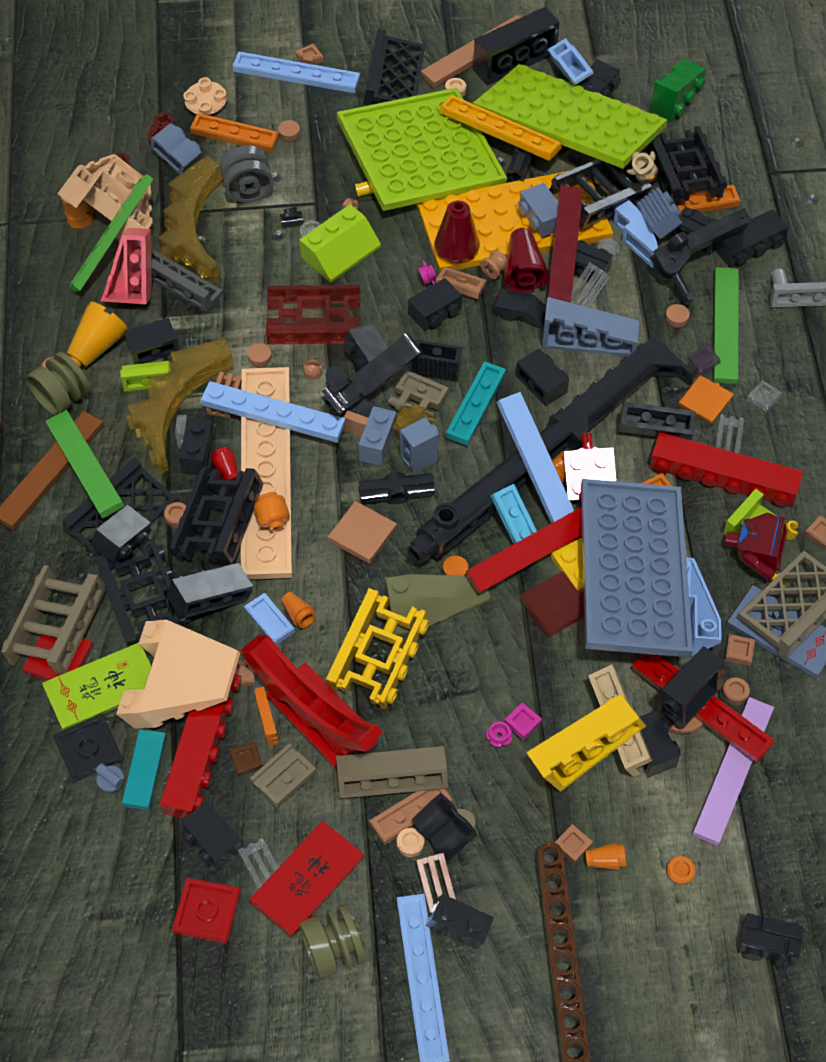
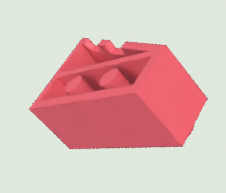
(132, 269)

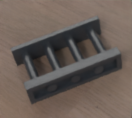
(604, 206)

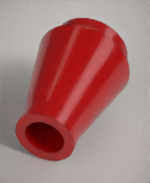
(225, 463)

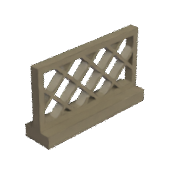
(809, 620)

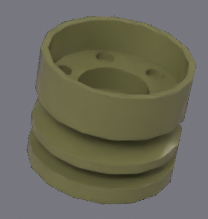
(58, 383)
(332, 941)

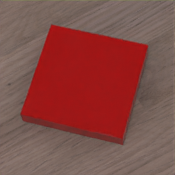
(41, 669)
(206, 910)

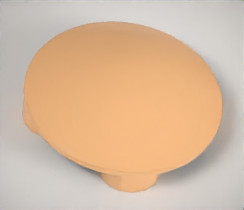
(205, 97)

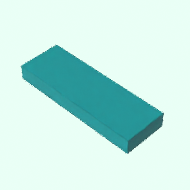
(144, 769)

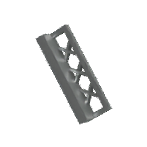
(181, 283)

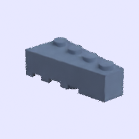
(588, 330)

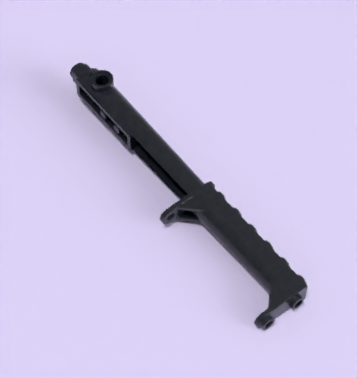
(465, 513)

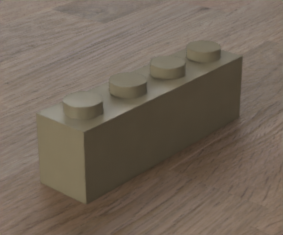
(392, 772)

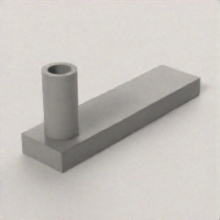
(796, 294)

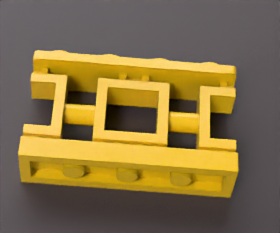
(359, 641)

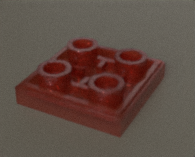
(554, 603)

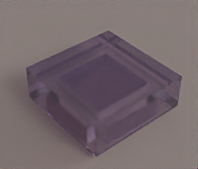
(704, 359)

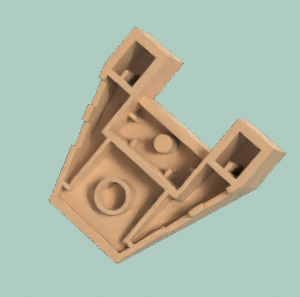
(105, 188)
(184, 676)

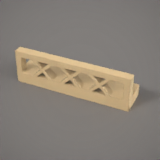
(634, 751)

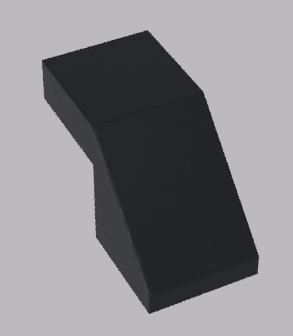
(513, 304)

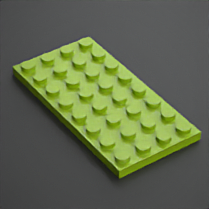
(572, 115)

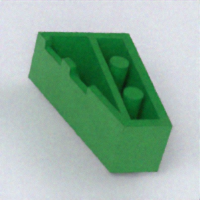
(677, 89)

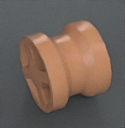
(494, 264)

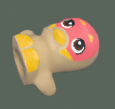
(643, 167)

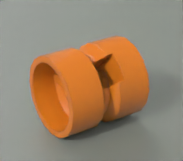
(80, 216)

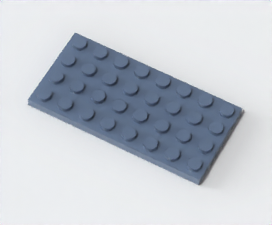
(635, 568)

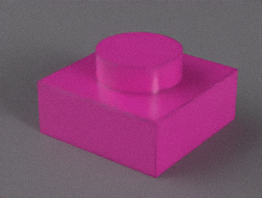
(523, 721)

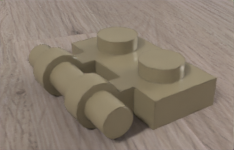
(418, 389)

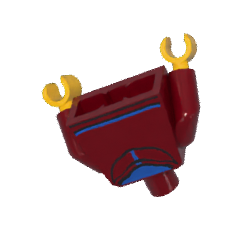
(763, 543)

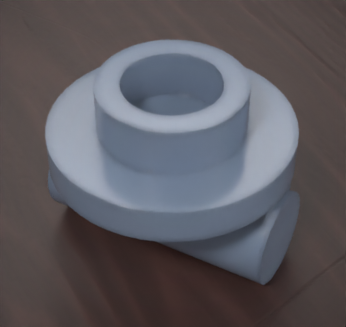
(109, 778)

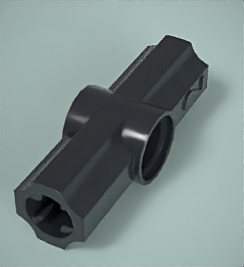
(519, 165)
(396, 488)

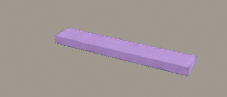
(729, 780)

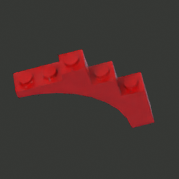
(316, 710)

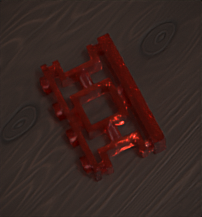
(311, 329)

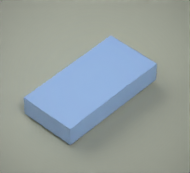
(269, 618)

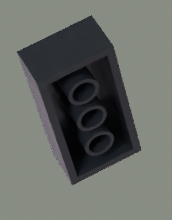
(516, 43)

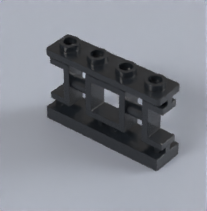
(691, 178)
(233, 519)
(122, 600)

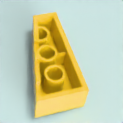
(586, 742)

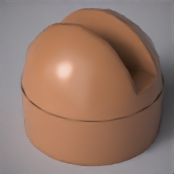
(312, 369)

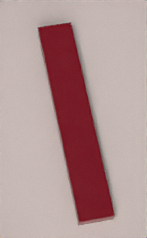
(565, 243)

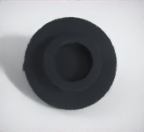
(291, 217)

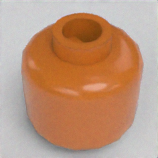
(271, 511)

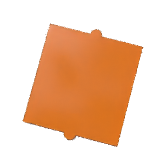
(706, 399)

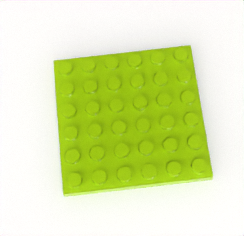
(417, 152)

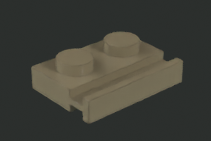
(283, 775)

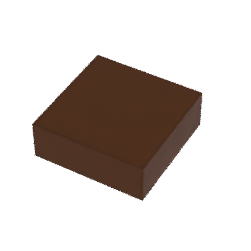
(246, 759)

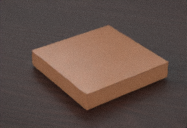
(362, 532)

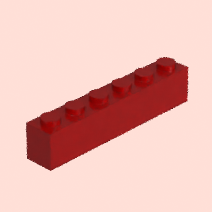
(725, 469)
(195, 755)

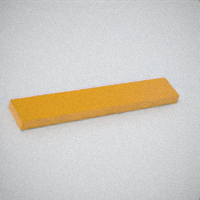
(500, 127)

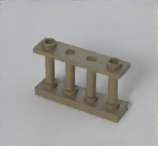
(67, 636)

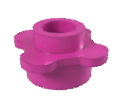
(427, 273)

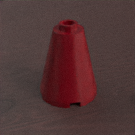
(457, 234)
(524, 263)

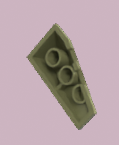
(436, 594)

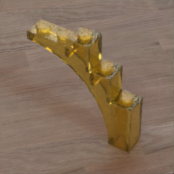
(188, 196)
(188, 371)

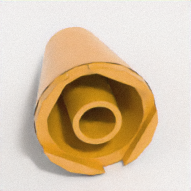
(95, 334)

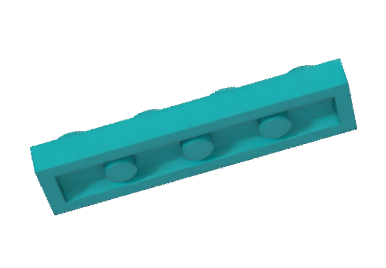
(475, 403)

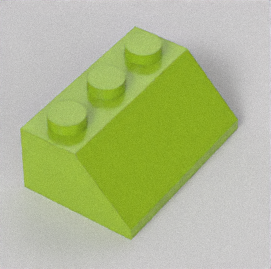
(339, 243)

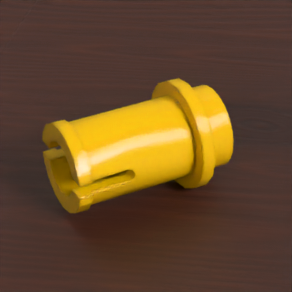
(363, 189)

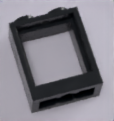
(692, 687)

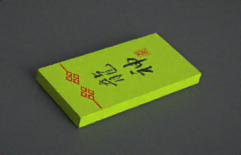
(97, 686)

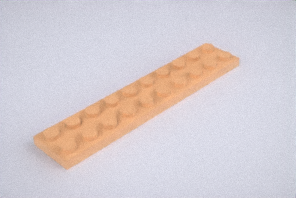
(268, 451)

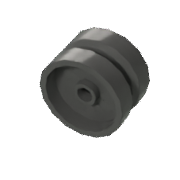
(246, 173)

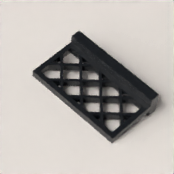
(378, 63)
(121, 481)

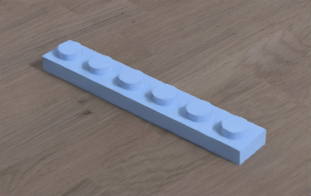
(273, 411)

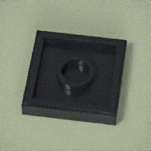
(87, 747)

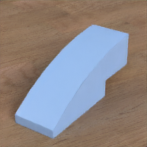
(570, 62)
(636, 231)

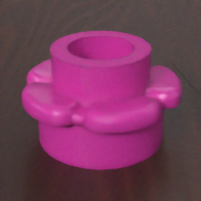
(502, 728)

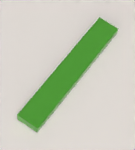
(110, 233)
(726, 325)
(84, 464)

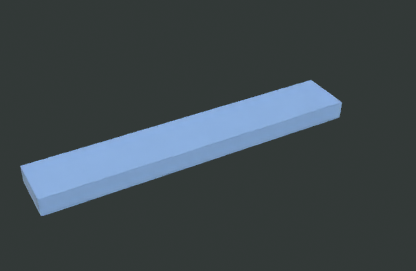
(296, 72)
(535, 456)
(422, 979)

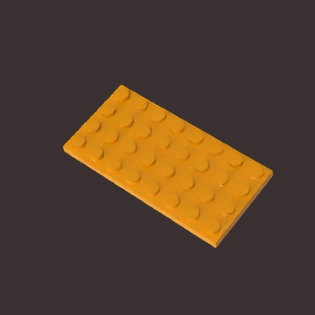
(497, 216)

